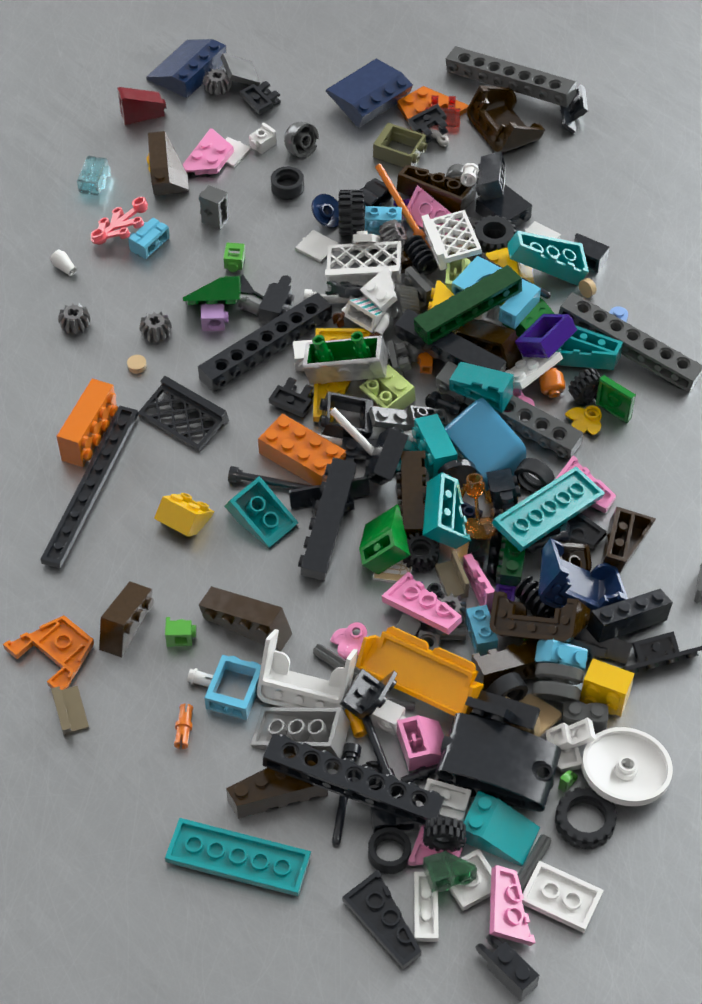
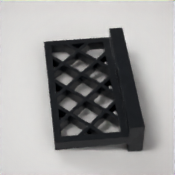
(194, 402)

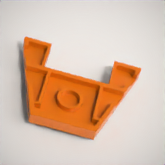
(421, 98)
(60, 642)

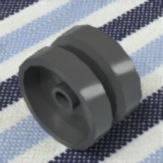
(557, 682)

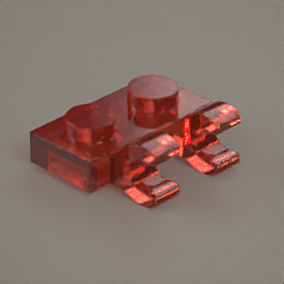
(451, 112)

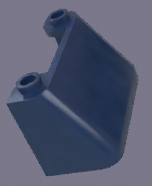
(565, 580)

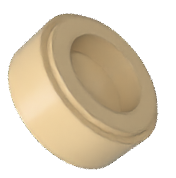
(587, 287)
(136, 364)

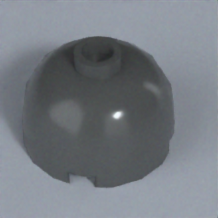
(301, 139)

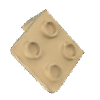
(547, 717)

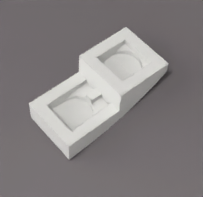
(572, 735)

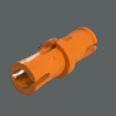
(183, 726)

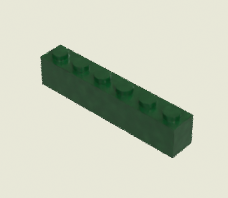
(467, 304)

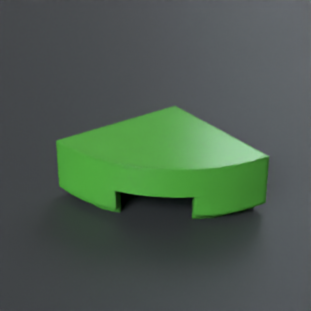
(567, 780)

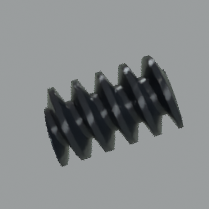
(420, 255)
(528, 595)

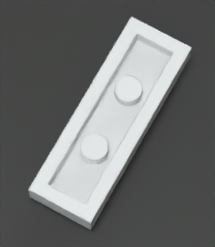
(425, 910)

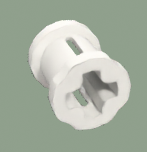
(469, 174)

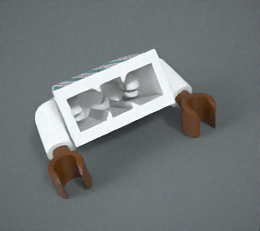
(365, 314)

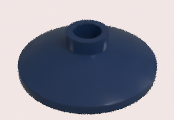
(326, 210)

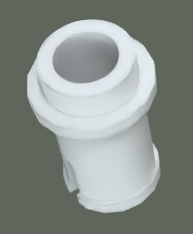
(199, 677)

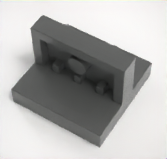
(423, 285)

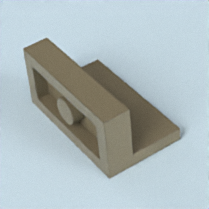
(453, 577)
(70, 709)

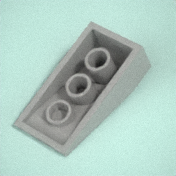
(318, 727)

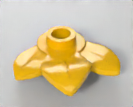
(585, 419)

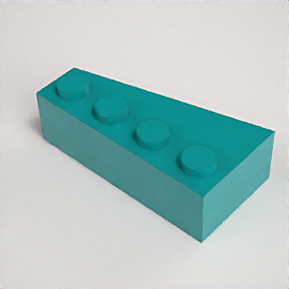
(549, 255)

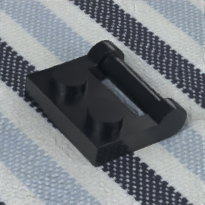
(559, 534)

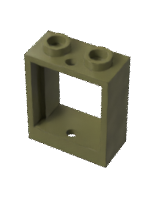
(402, 135)

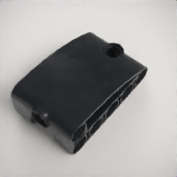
(498, 761)

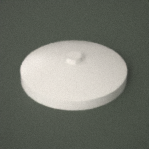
(627, 766)

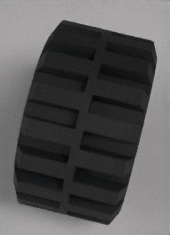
(351, 212)
(493, 232)

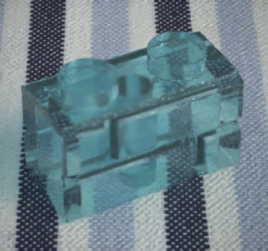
(93, 175)

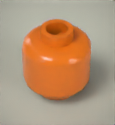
(552, 383)

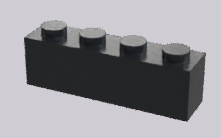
(491, 176)
(629, 615)

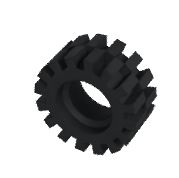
(585, 386)
(425, 561)
(444, 834)

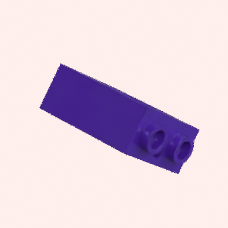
(546, 335)

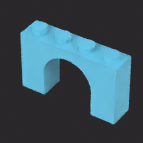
(515, 308)

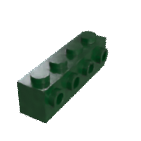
(512, 564)

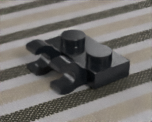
(260, 97)
(428, 119)
(344, 289)
(289, 400)
(355, 450)

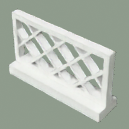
(438, 241)
(363, 273)

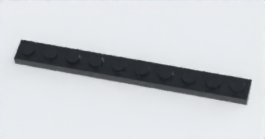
(89, 487)

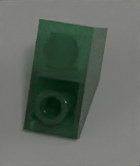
(447, 870)

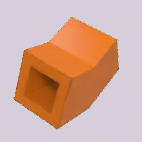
(425, 362)

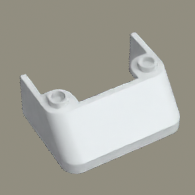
(294, 689)

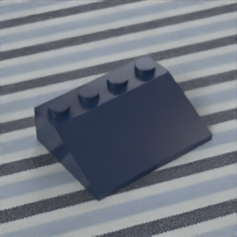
(187, 66)
(369, 91)

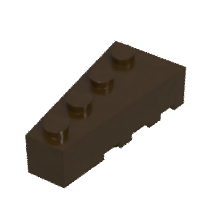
(445, 190)
(412, 491)
(245, 616)
(510, 660)
(269, 790)

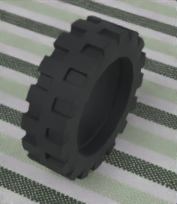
(575, 836)

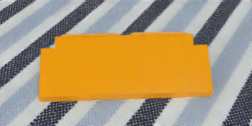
(425, 674)

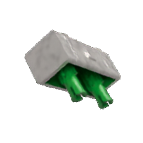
(345, 359)

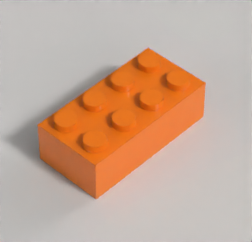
(87, 423)
(299, 449)

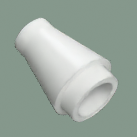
(62, 261)

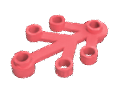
(118, 221)

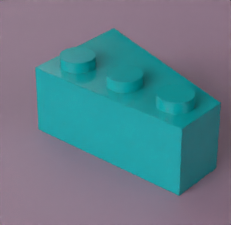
(590, 350)
(482, 382)
(435, 442)
(443, 512)

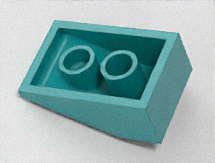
(261, 513)
(499, 829)

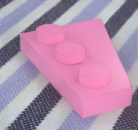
(479, 583)
(506, 907)

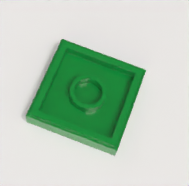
(615, 399)

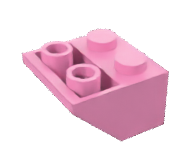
(420, 741)

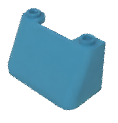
(486, 439)

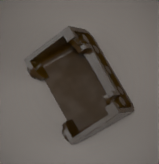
(497, 122)
(511, 620)

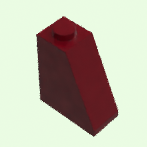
(140, 105)

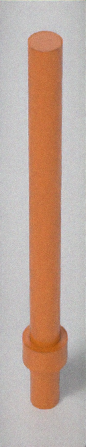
(394, 193)

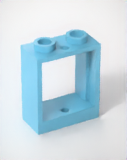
(230, 705)

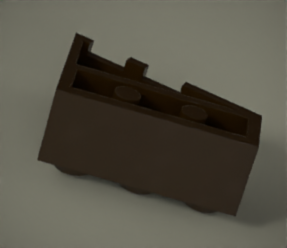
(493, 339)
(624, 536)
(124, 618)

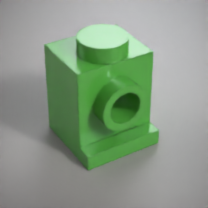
(234, 261)
(179, 632)

